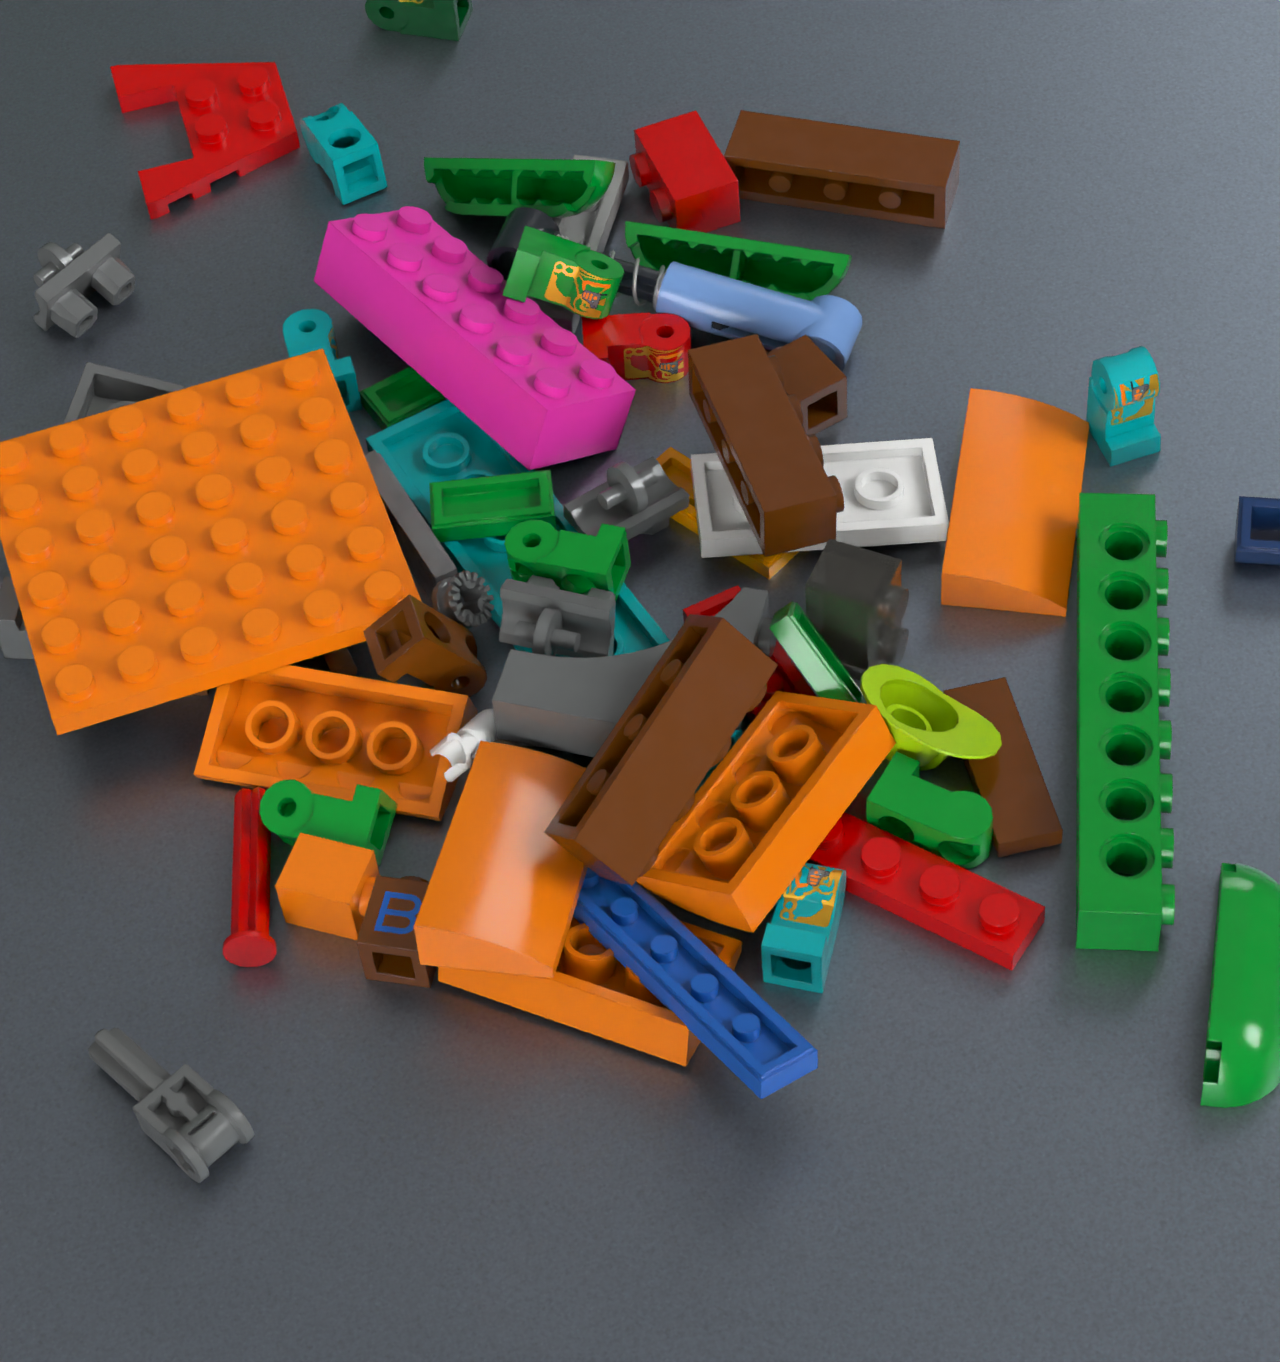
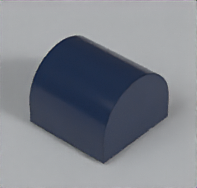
(1257, 531)

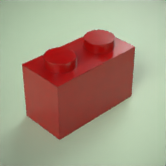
(685, 174)

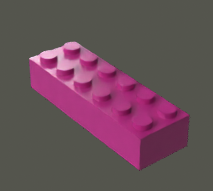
(481, 350)

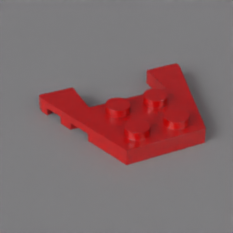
(231, 116)

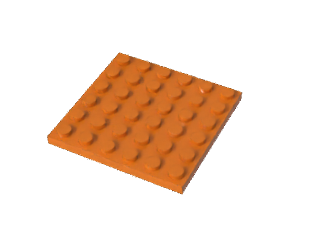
(195, 540)

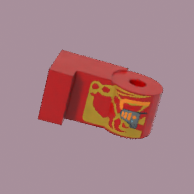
(637, 344)

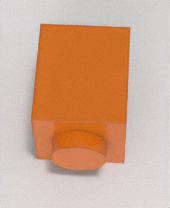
(327, 885)

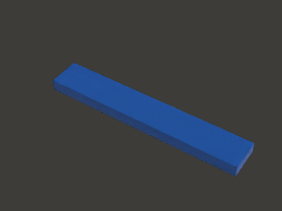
(695, 985)

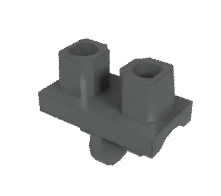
(73, 276)
(631, 498)
(557, 620)

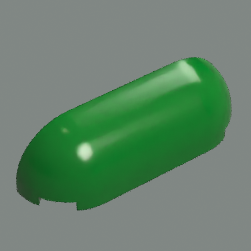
(501, 185)
(765, 264)
(1244, 991)

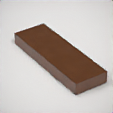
(1010, 778)

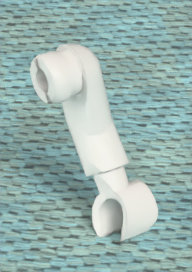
(463, 746)

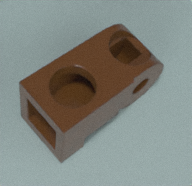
(427, 646)

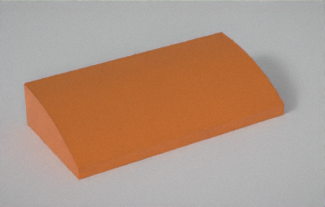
(1014, 506)
(334, 735)
(768, 807)
(500, 882)
(598, 994)

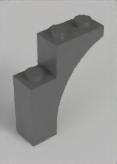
(578, 701)

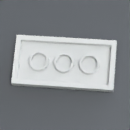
(886, 486)

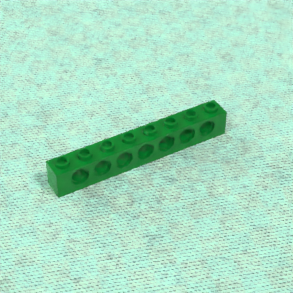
(1121, 726)

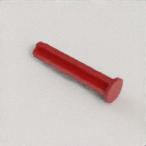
(250, 903)

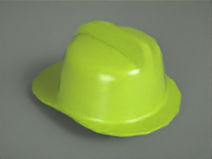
(926, 720)

